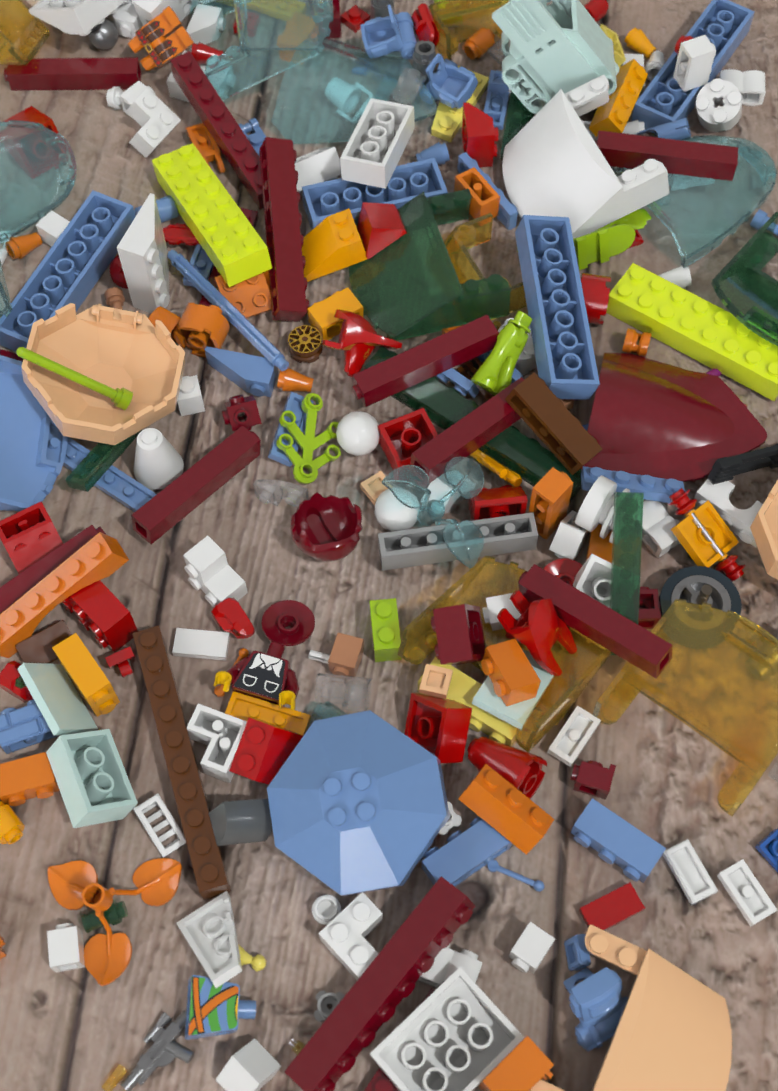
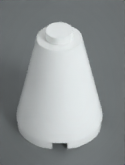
(156, 460)

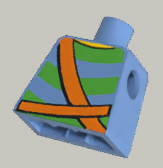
(213, 1009)

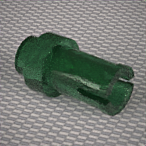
(113, 916)

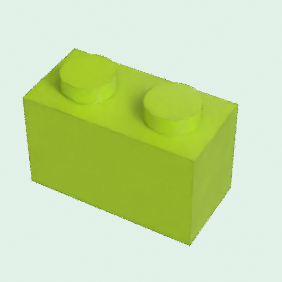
(385, 629)

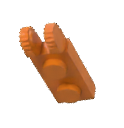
(205, 145)

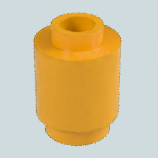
(10, 825)

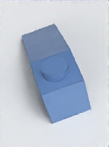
(247, 371)

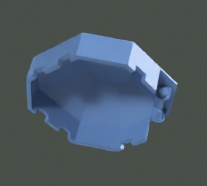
(357, 803)

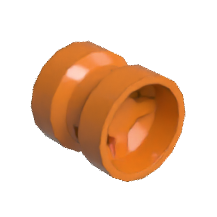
(631, 340)

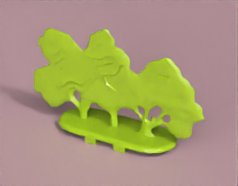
(609, 239)

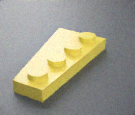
(448, 119)

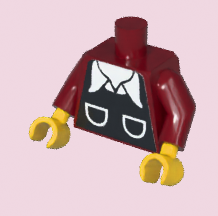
(262, 677)

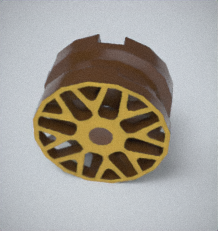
(305, 345)

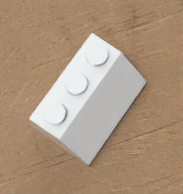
(317, 167)

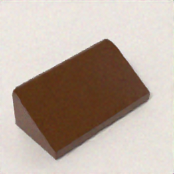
(39, 646)

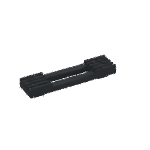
(726, 468)

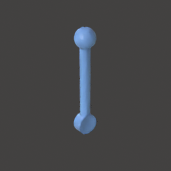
(493, 866)

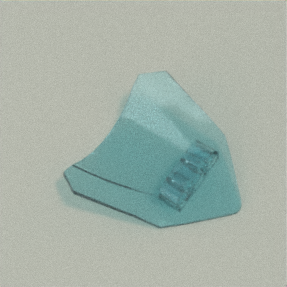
(330, 91)

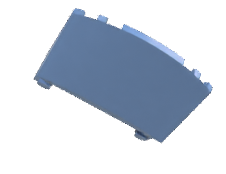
(29, 442)

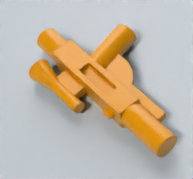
(502, 471)

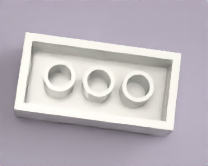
(377, 143)

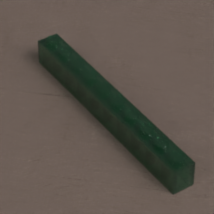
(508, 448)

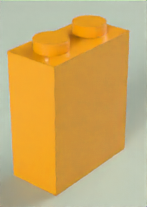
(86, 675)

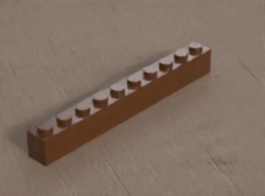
(181, 763)

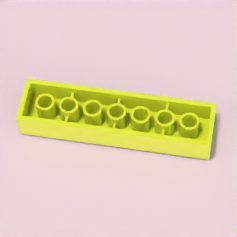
(212, 215)
(695, 329)

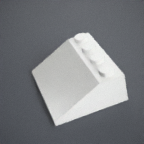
(75, 15)
(145, 259)
(448, 1040)

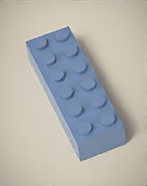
(405, 184)

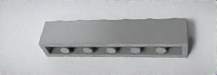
(428, 546)

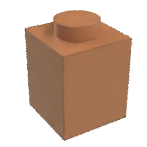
(346, 655)

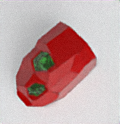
(13, 683)

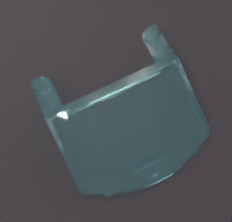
(271, 40)

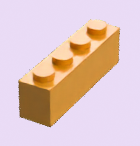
(615, 113)

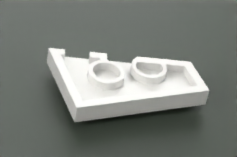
(214, 939)

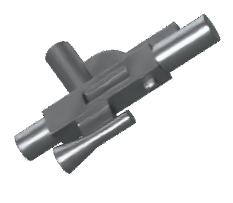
(161, 1052)

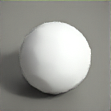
(358, 433)
(393, 514)

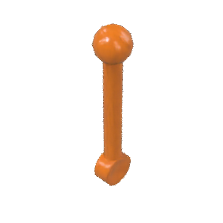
(243, 652)

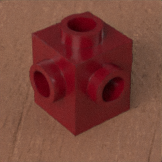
(241, 404)

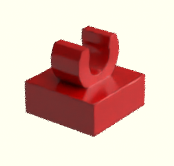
(121, 660)

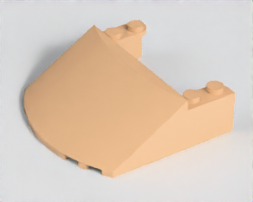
(671, 1028)

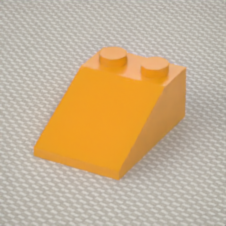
(332, 246)

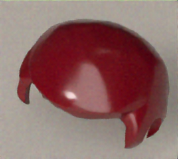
(326, 527)

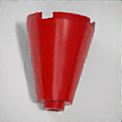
(513, 764)

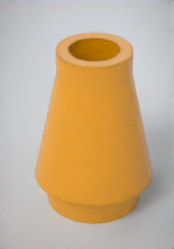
(639, 42)

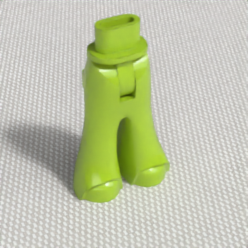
(499, 366)

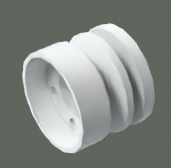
(599, 507)

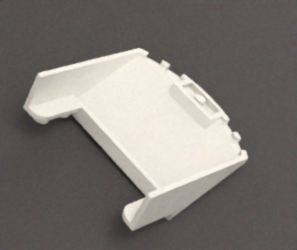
(561, 172)

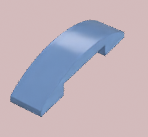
(497, 99)

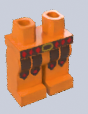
(153, 39)

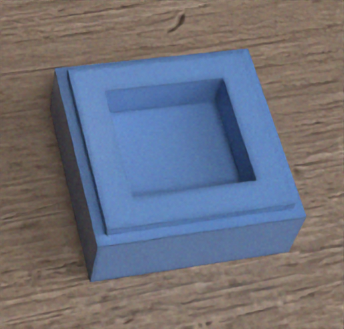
(576, 953)

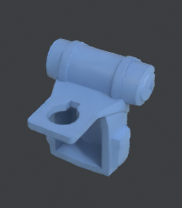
(389, 35)
(450, 83)
(596, 1004)

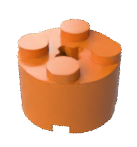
(201, 327)

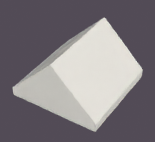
(595, 579)

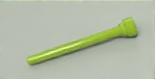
(120, 397)

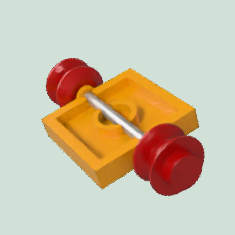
(705, 535)

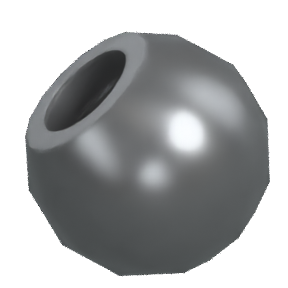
(104, 35)

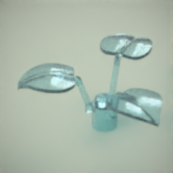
(466, 476)

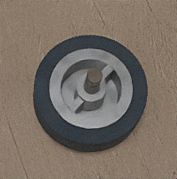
(700, 585)

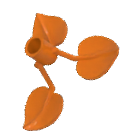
(76, 885)

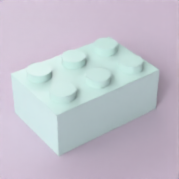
(91, 778)

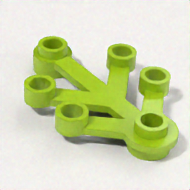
(307, 441)

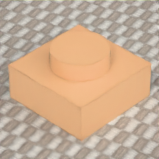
(373, 486)
(436, 681)

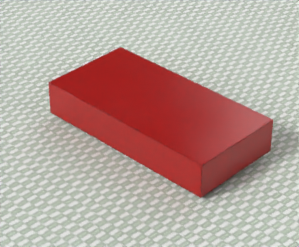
(612, 908)

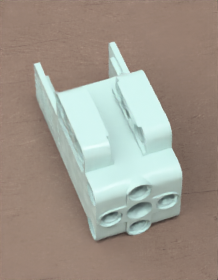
(551, 49)

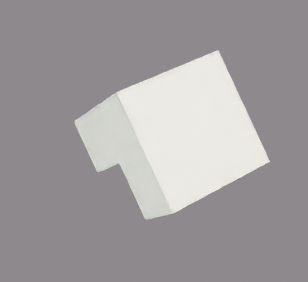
(248, 1069)

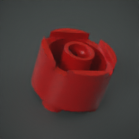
(595, 296)

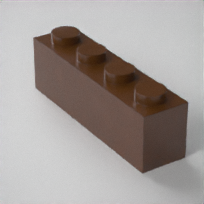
(553, 423)

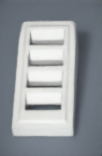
(148, 805)

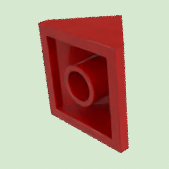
(379, 226)

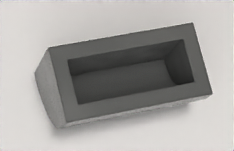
(241, 821)

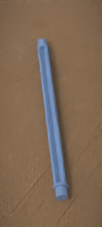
(245, 327)

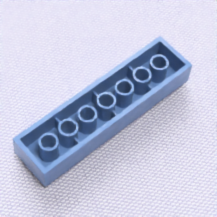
(663, 99)
(69, 266)
(557, 306)

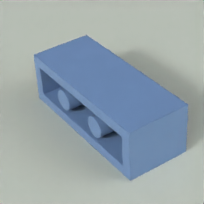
(617, 841)
(465, 853)

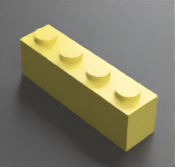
(463, 690)

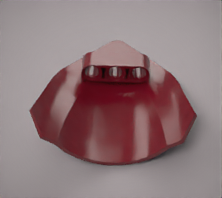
(666, 419)

